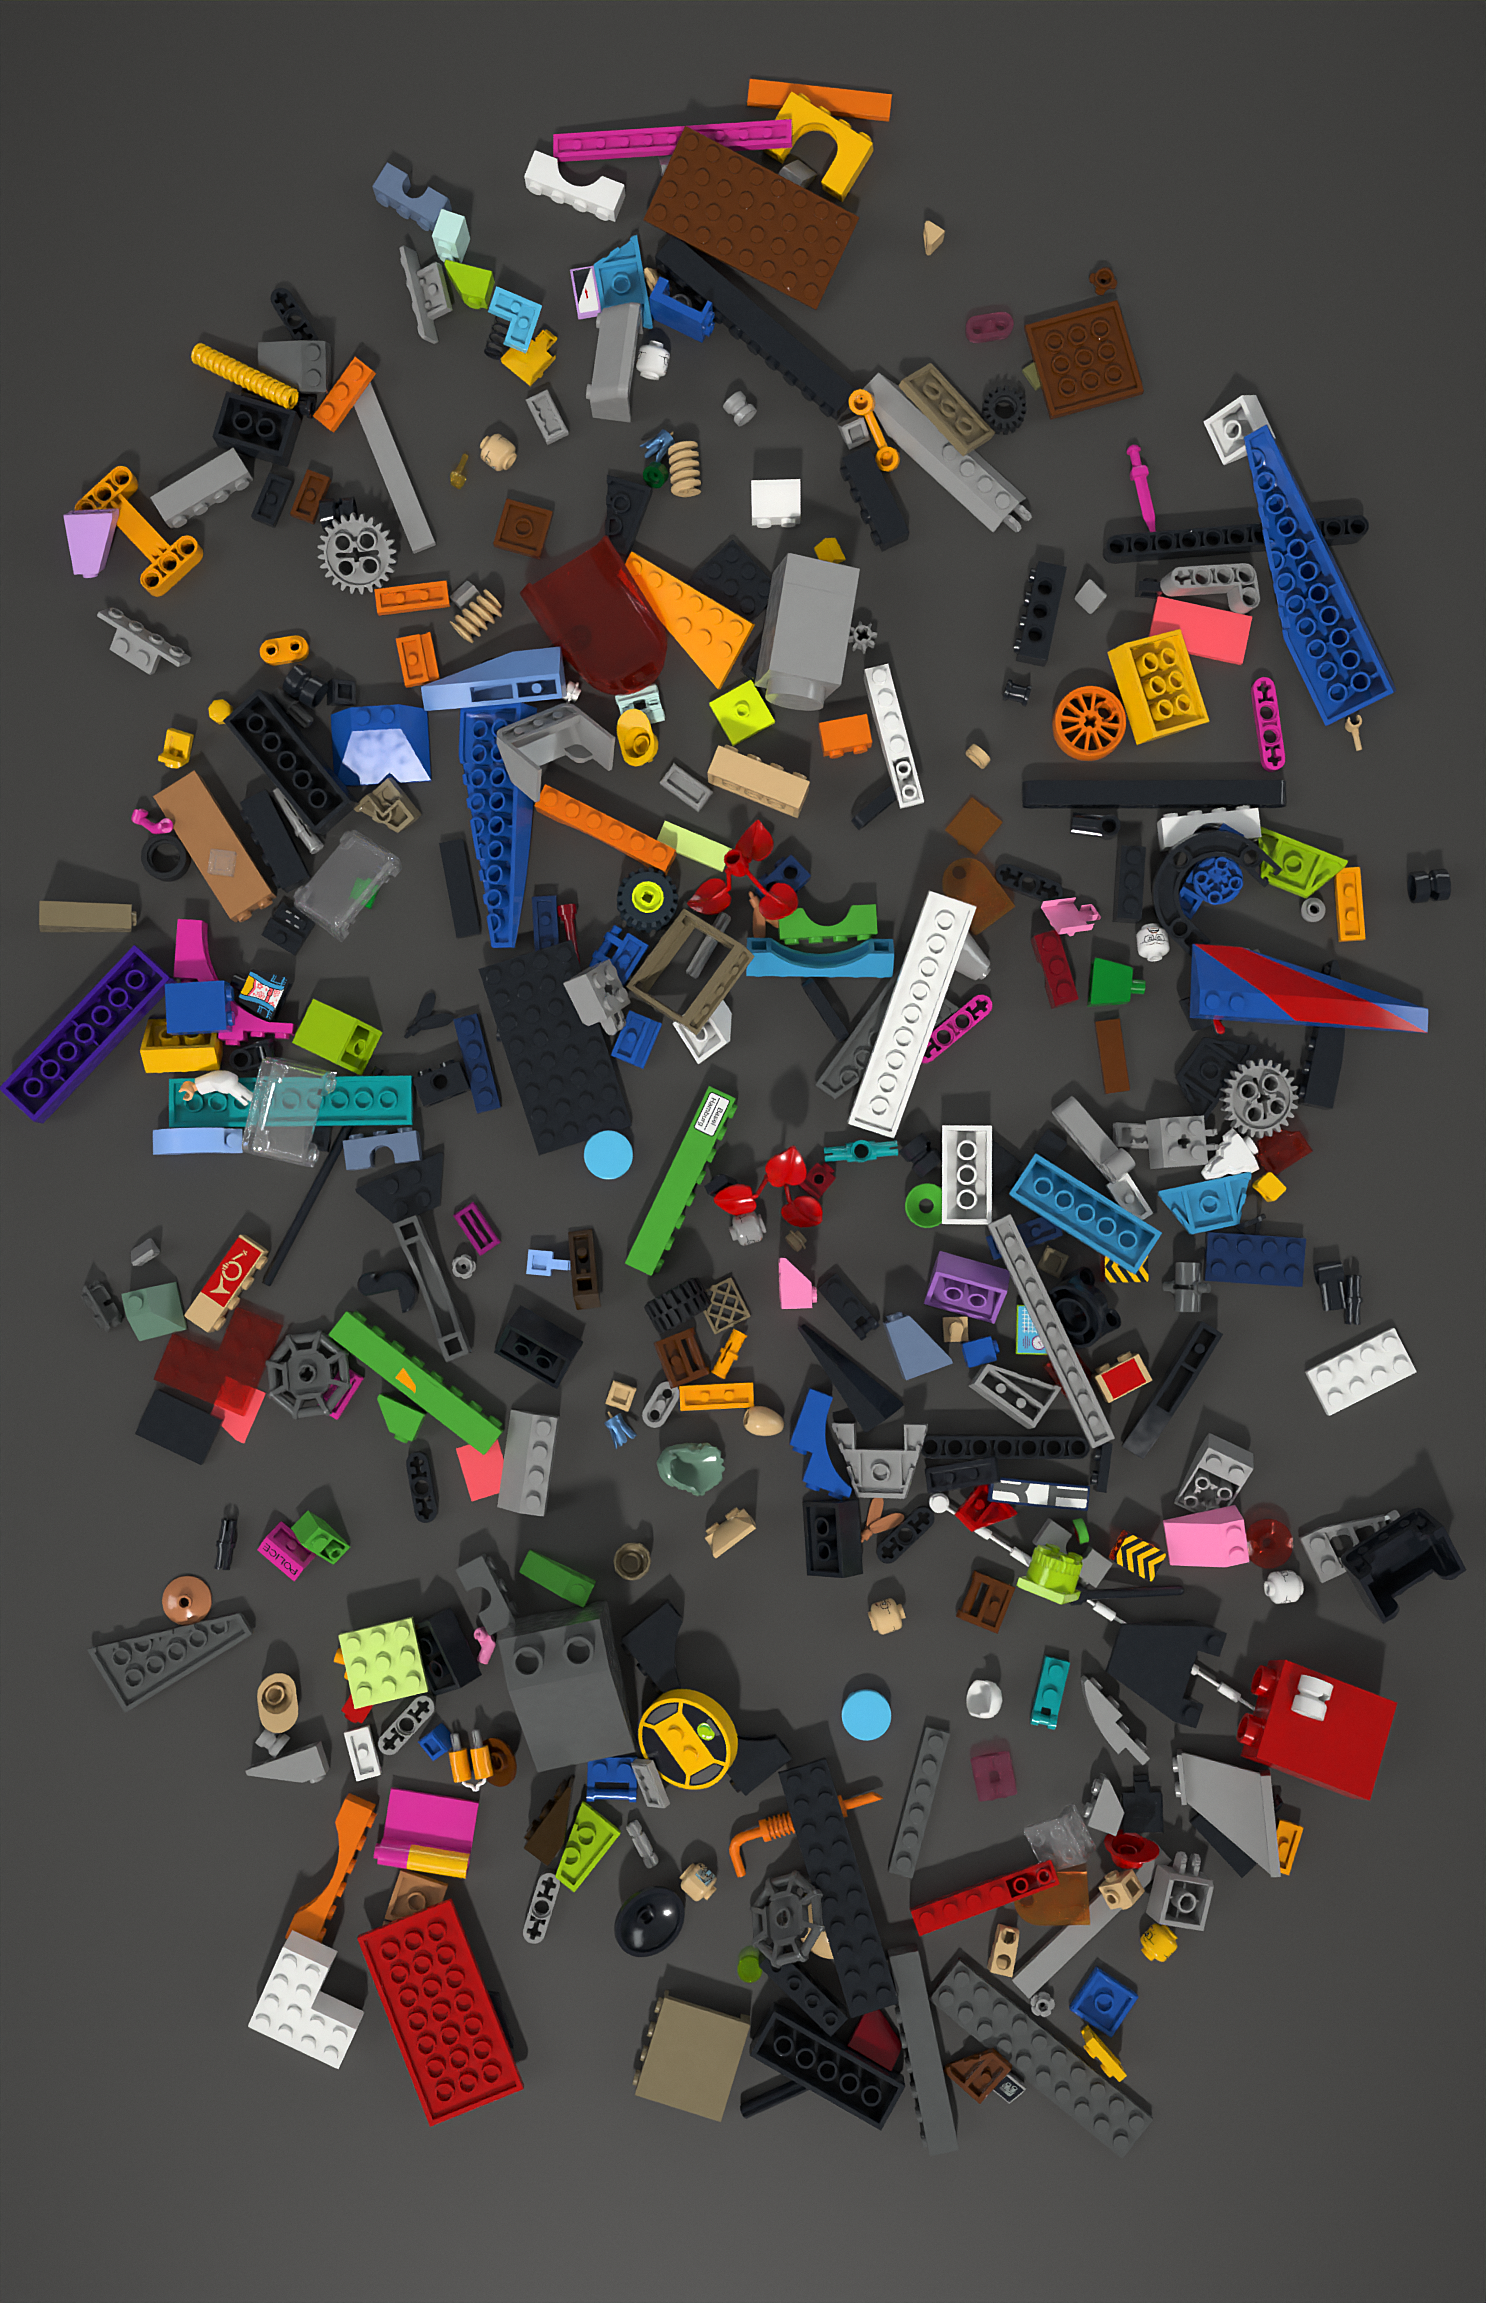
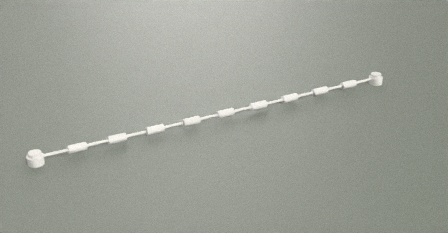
(939, 1503)

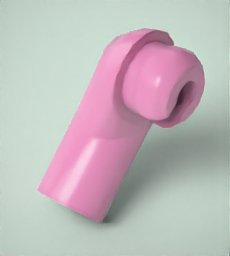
(487, 1643)

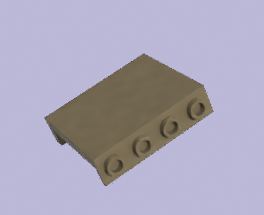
(691, 2057)

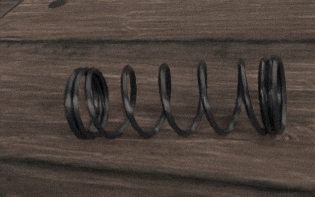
(495, 351)

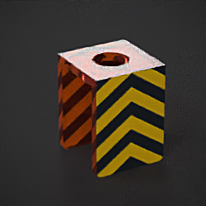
(1113, 1272)
(1137, 1555)

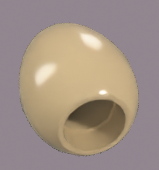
(763, 1421)

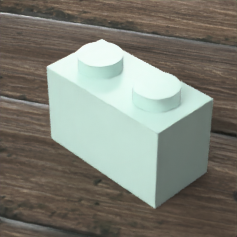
(451, 236)

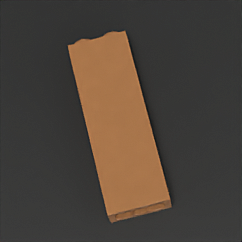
(205, 827)

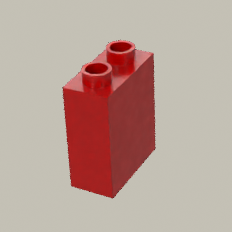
(1331, 1753)

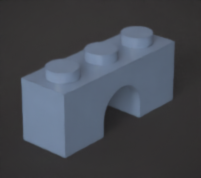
(392, 189)
(360, 1151)

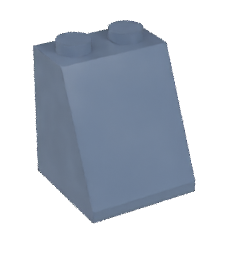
(913, 1347)

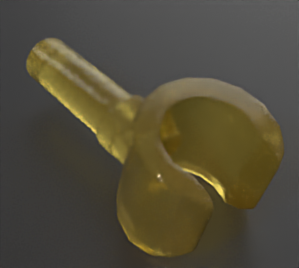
(456, 477)

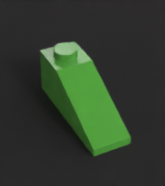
(557, 1578)

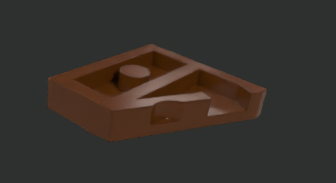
(979, 2073)

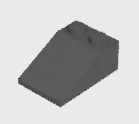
(298, 364)

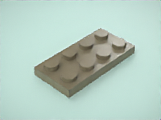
(946, 409)

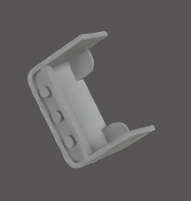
(615, 361)
(548, 737)

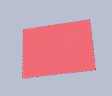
(236, 1424)
(481, 1471)

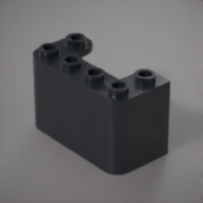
(1400, 1558)

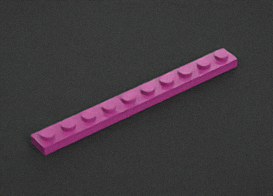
(663, 140)

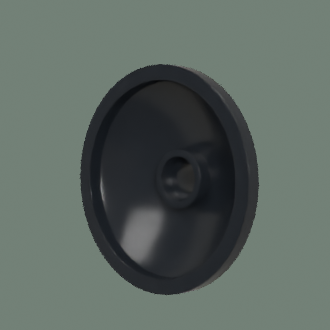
(649, 1921)

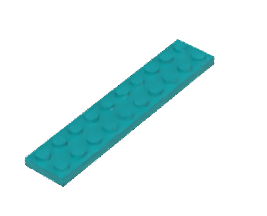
(352, 1103)

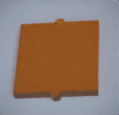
(973, 826)

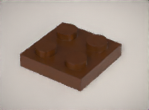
(523, 529)

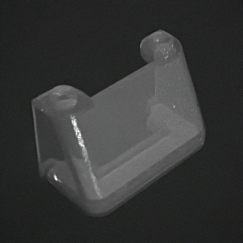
(346, 883)
(286, 1110)

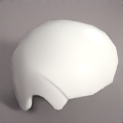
(984, 1699)

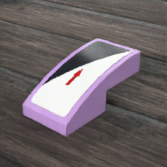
(585, 292)

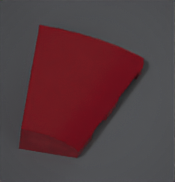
(876, 2039)

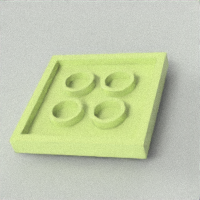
(383, 1662)

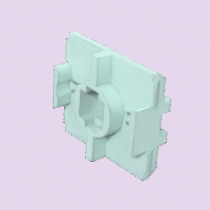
(650, 697)

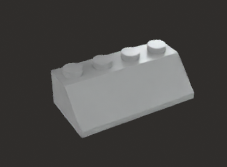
(528, 1462)

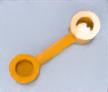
(887, 457)

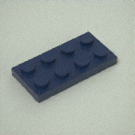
(1254, 1259)

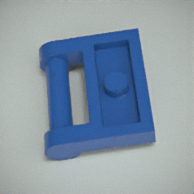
(612, 1770)

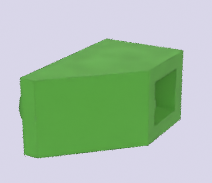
(319, 1537)

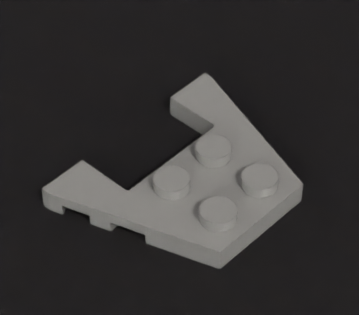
(878, 1470)

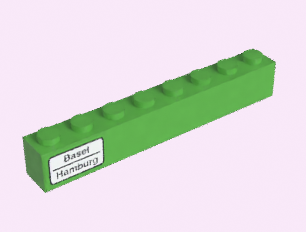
(681, 1180)

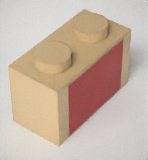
(1121, 1376)

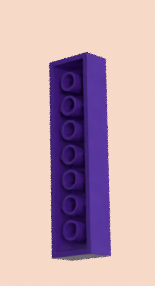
(87, 1035)

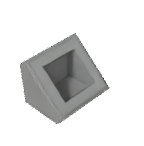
(464, 595)

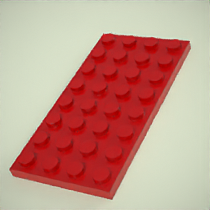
(440, 2012)

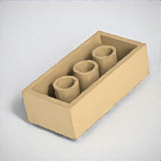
(758, 781)

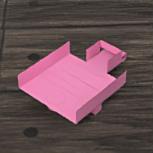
(1066, 917)

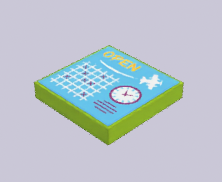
(1026, 1338)

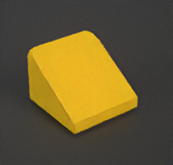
(1269, 1187)

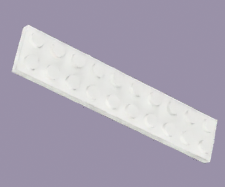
(911, 1014)

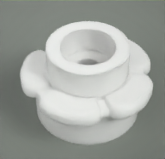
(572, 692)

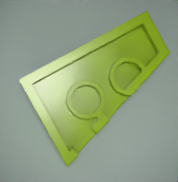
(586, 1846)

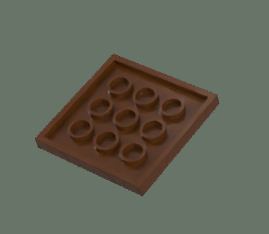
(1083, 359)

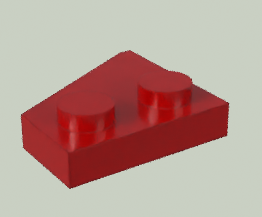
(980, 1513)

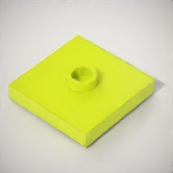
(742, 713)

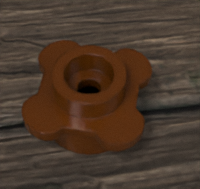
(1106, 274)

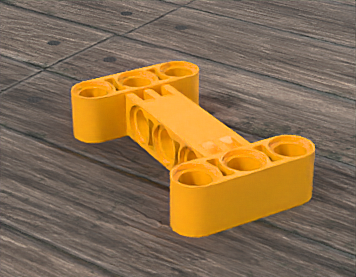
(142, 533)

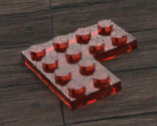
(225, 1375)

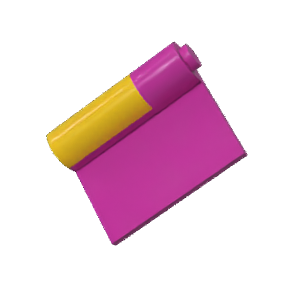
(428, 1833)

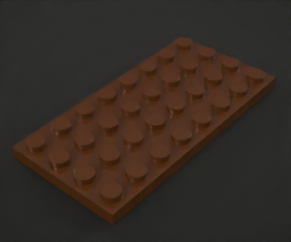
(750, 218)

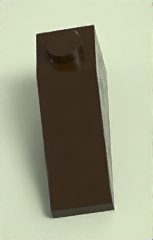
(584, 1270)

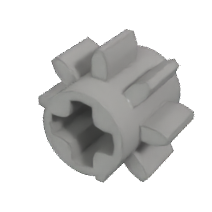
(859, 631)

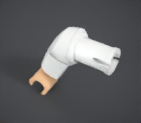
(218, 1081)

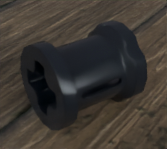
(1017, 692)

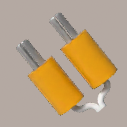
(480, 1760)

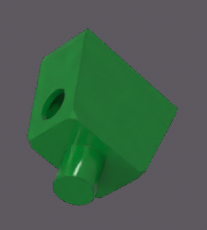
(1112, 983)

